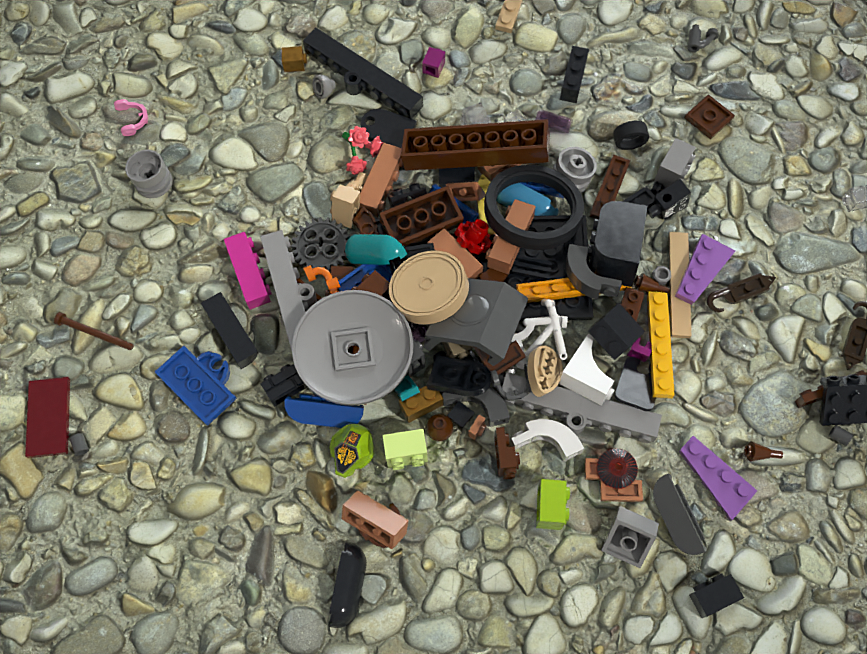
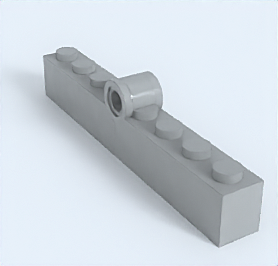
(292, 297)
(574, 407)

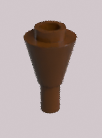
(645, 283)
(758, 452)

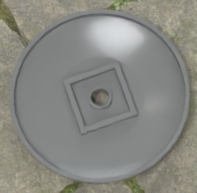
(346, 321)

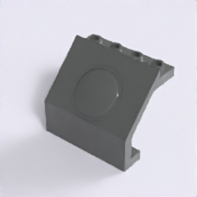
(483, 321)

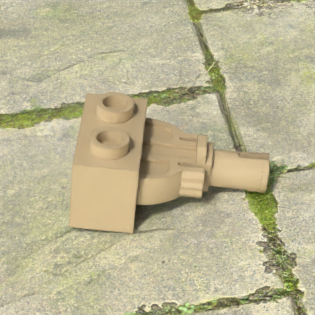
(347, 201)

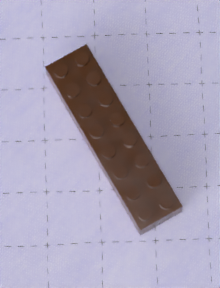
(476, 145)

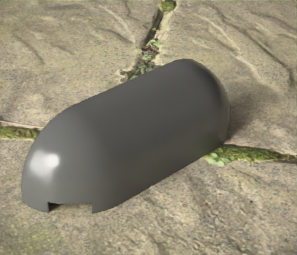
(678, 516)

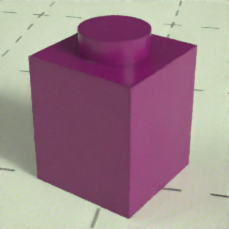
(433, 62)

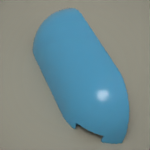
(525, 194)

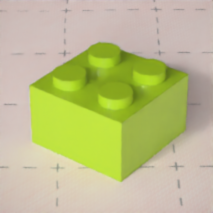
(551, 504)

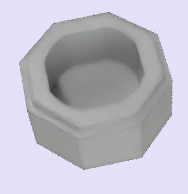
(661, 275)

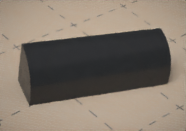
(230, 330)

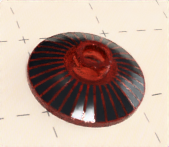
(610, 475)

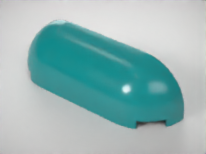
(373, 249)

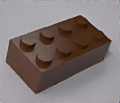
(422, 217)

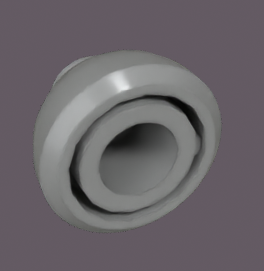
(323, 86)

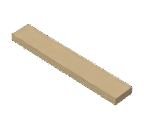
(678, 261)

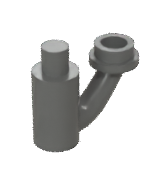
(694, 40)

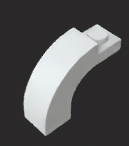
(553, 432)

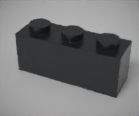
(574, 74)

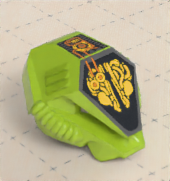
(351, 449)

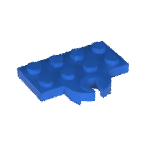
(198, 382)

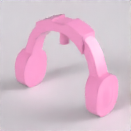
(130, 130)

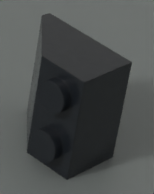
(616, 331)

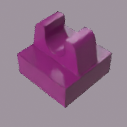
(639, 351)

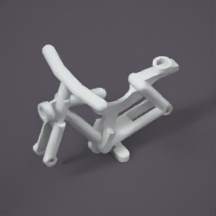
(555, 324)

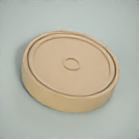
(429, 287)

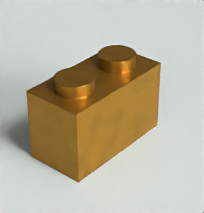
(421, 404)

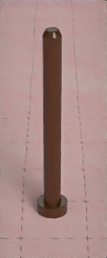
(61, 319)

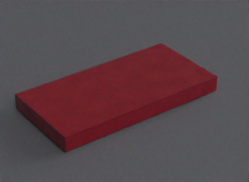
(48, 417)

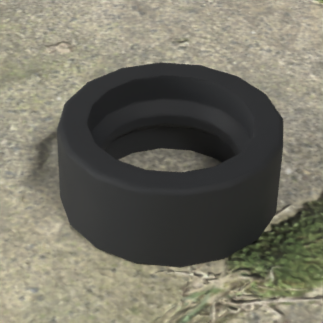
(631, 135)

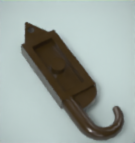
(741, 290)
(856, 340)

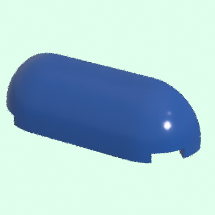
(318, 411)

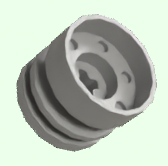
(149, 173)

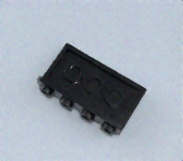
(844, 400)

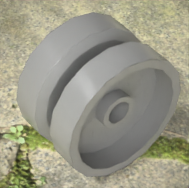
(577, 166)

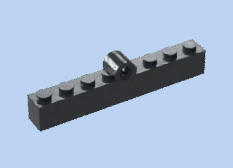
(362, 75)

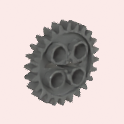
(321, 231)

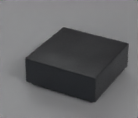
(461, 414)

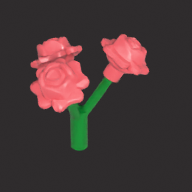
(359, 138)

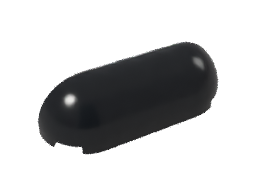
(347, 586)

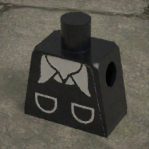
(670, 200)

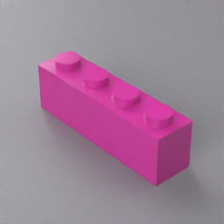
(247, 270)

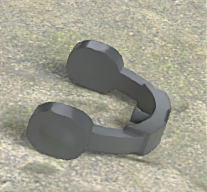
(496, 383)

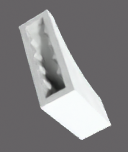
(585, 377)

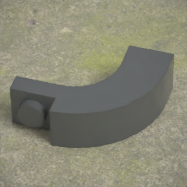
(584, 279)
(490, 402)

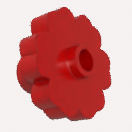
(474, 236)

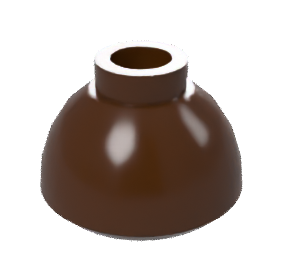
(439, 427)

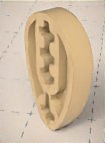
(543, 380)

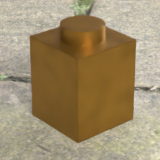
(293, 59)

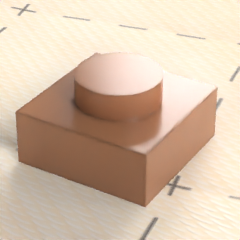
(477, 428)

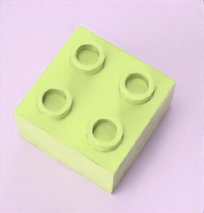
(405, 449)

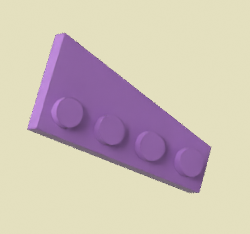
(703, 266)
(722, 481)

